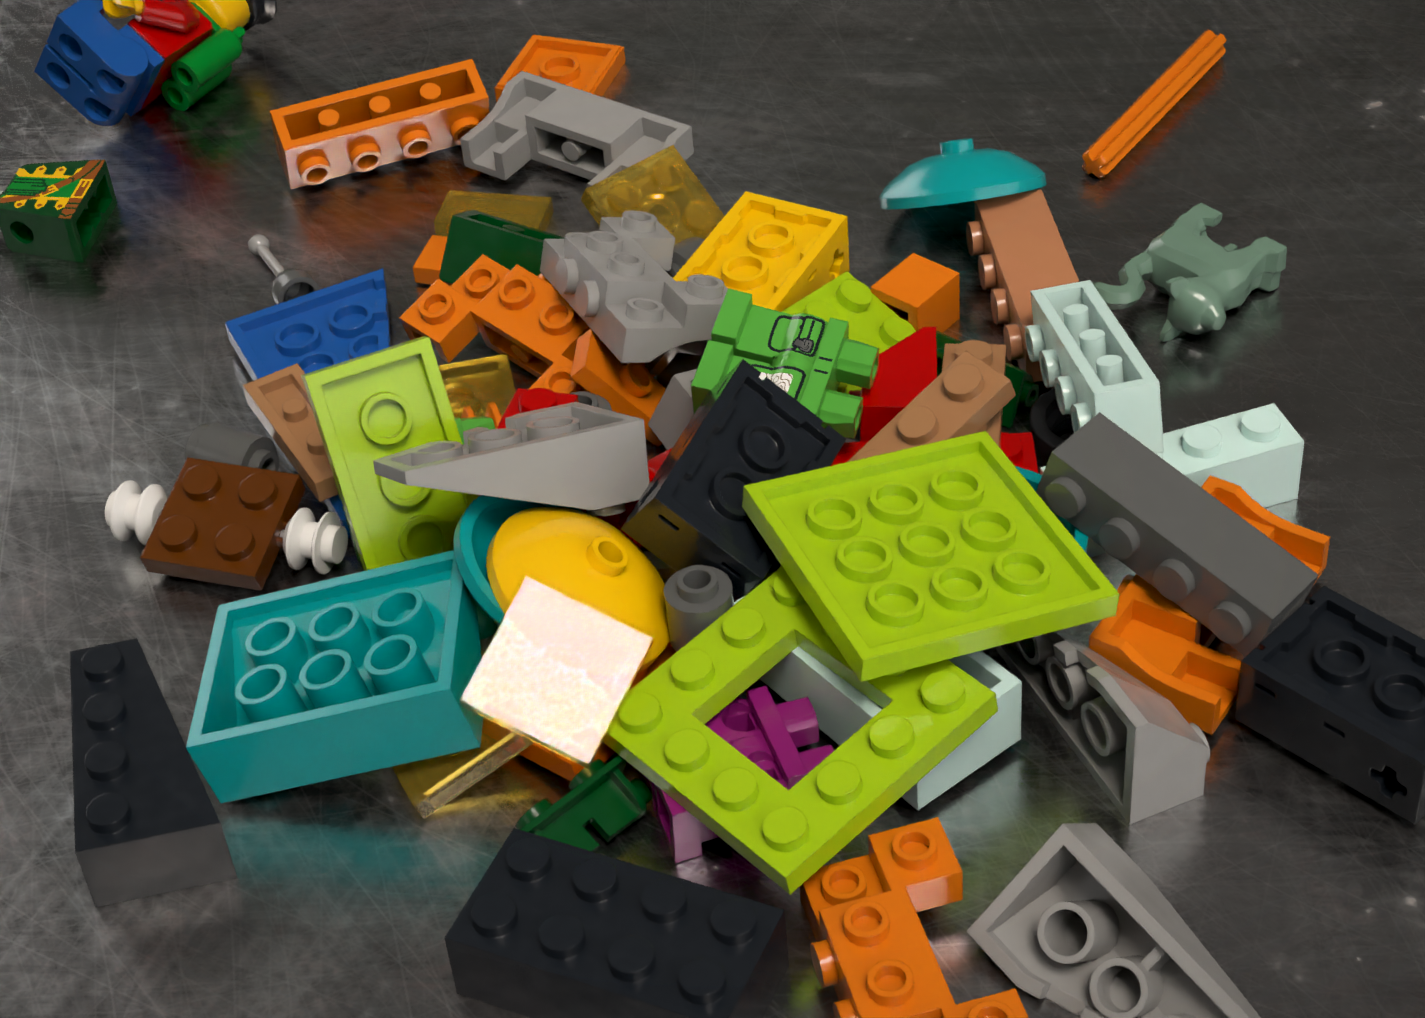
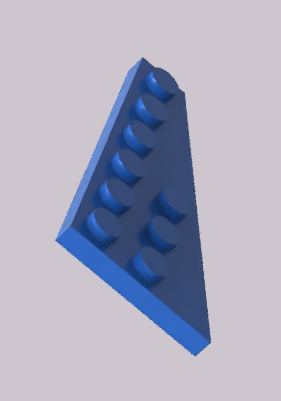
(316, 333)

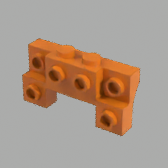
(512, 312)
(1169, 646)
(871, 931)

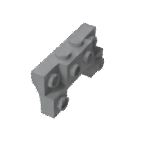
(567, 131)
(623, 289)

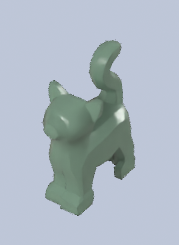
(1197, 274)

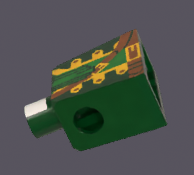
(57, 208)

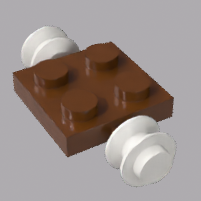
(225, 524)

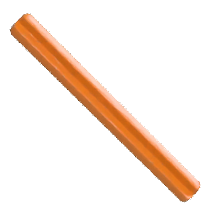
(1153, 104)

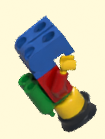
(165, 49)

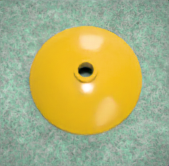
(583, 561)

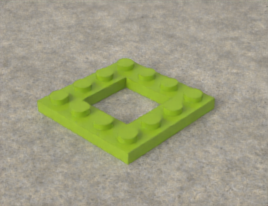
(776, 828)

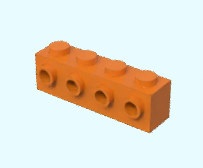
(378, 123)

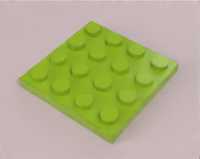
(927, 554)

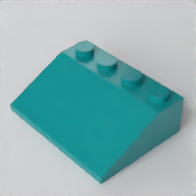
(337, 679)

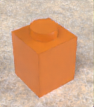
(921, 293)

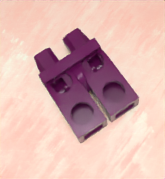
(767, 737)

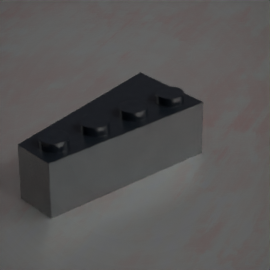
(136, 792)

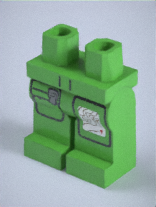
(793, 351)

